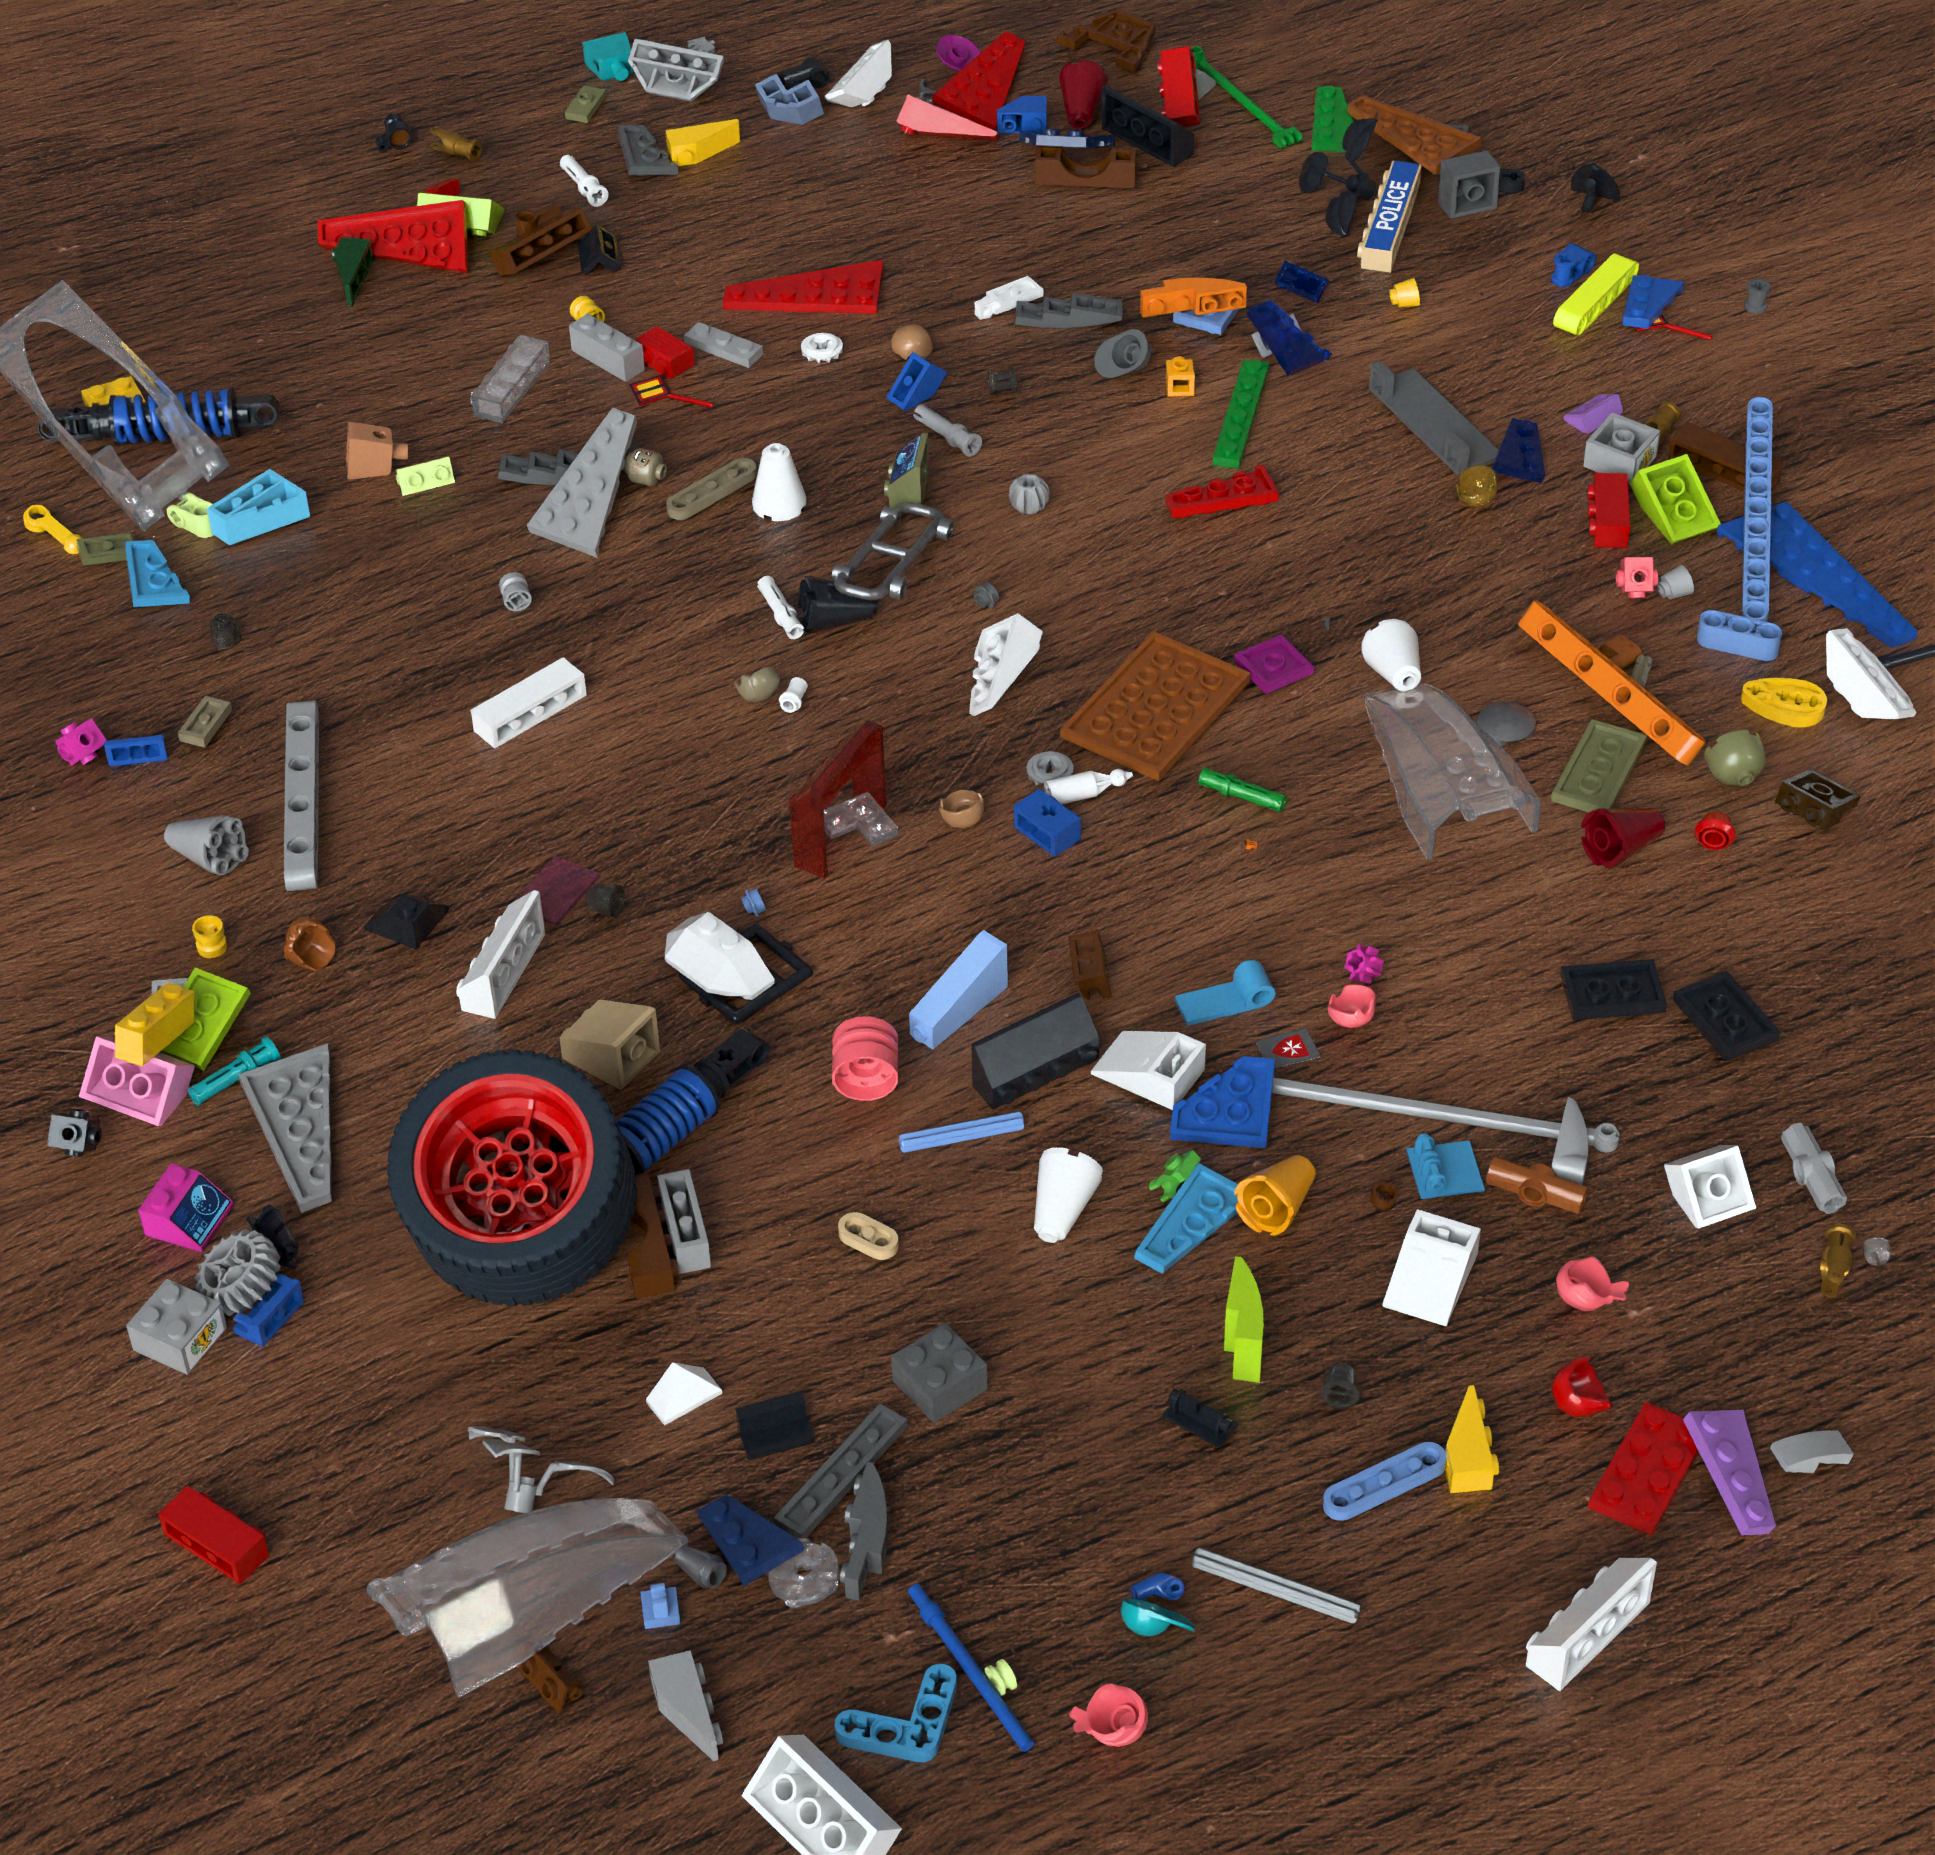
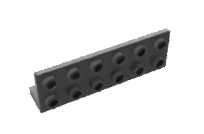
(1432, 418)

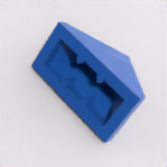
(135, 750)

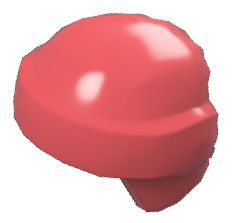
(1587, 1285)
(1112, 1716)

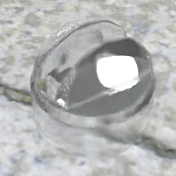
(1876, 1250)

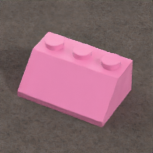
(138, 1091)

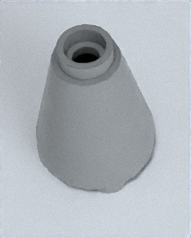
(210, 842)

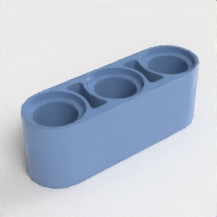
(1739, 635)

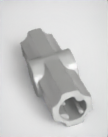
(1814, 1168)

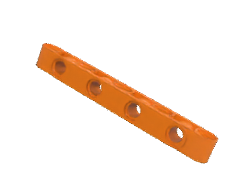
(1612, 683)

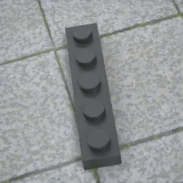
(840, 1471)

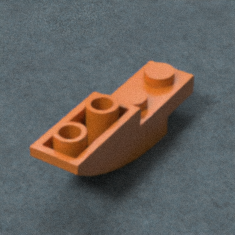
(1194, 294)

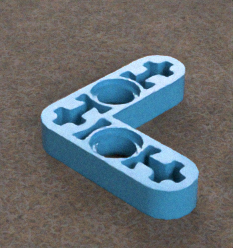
(908, 1732)

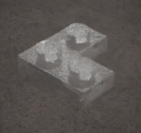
(861, 814)

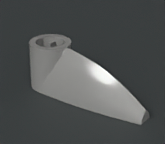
(1572, 1145)

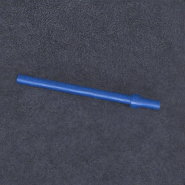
(934, 1617)

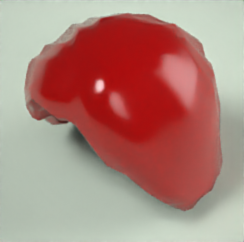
(1579, 1390)

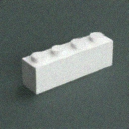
(528, 702)

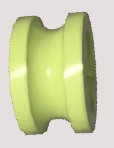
(1001, 1677)

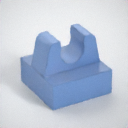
(660, 1606)

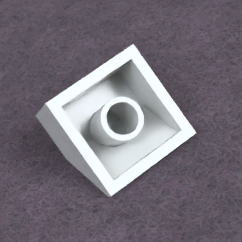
(1711, 1185)

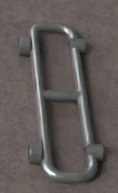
(894, 583)

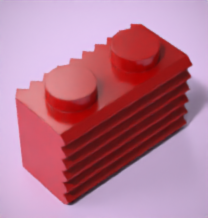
(666, 352)

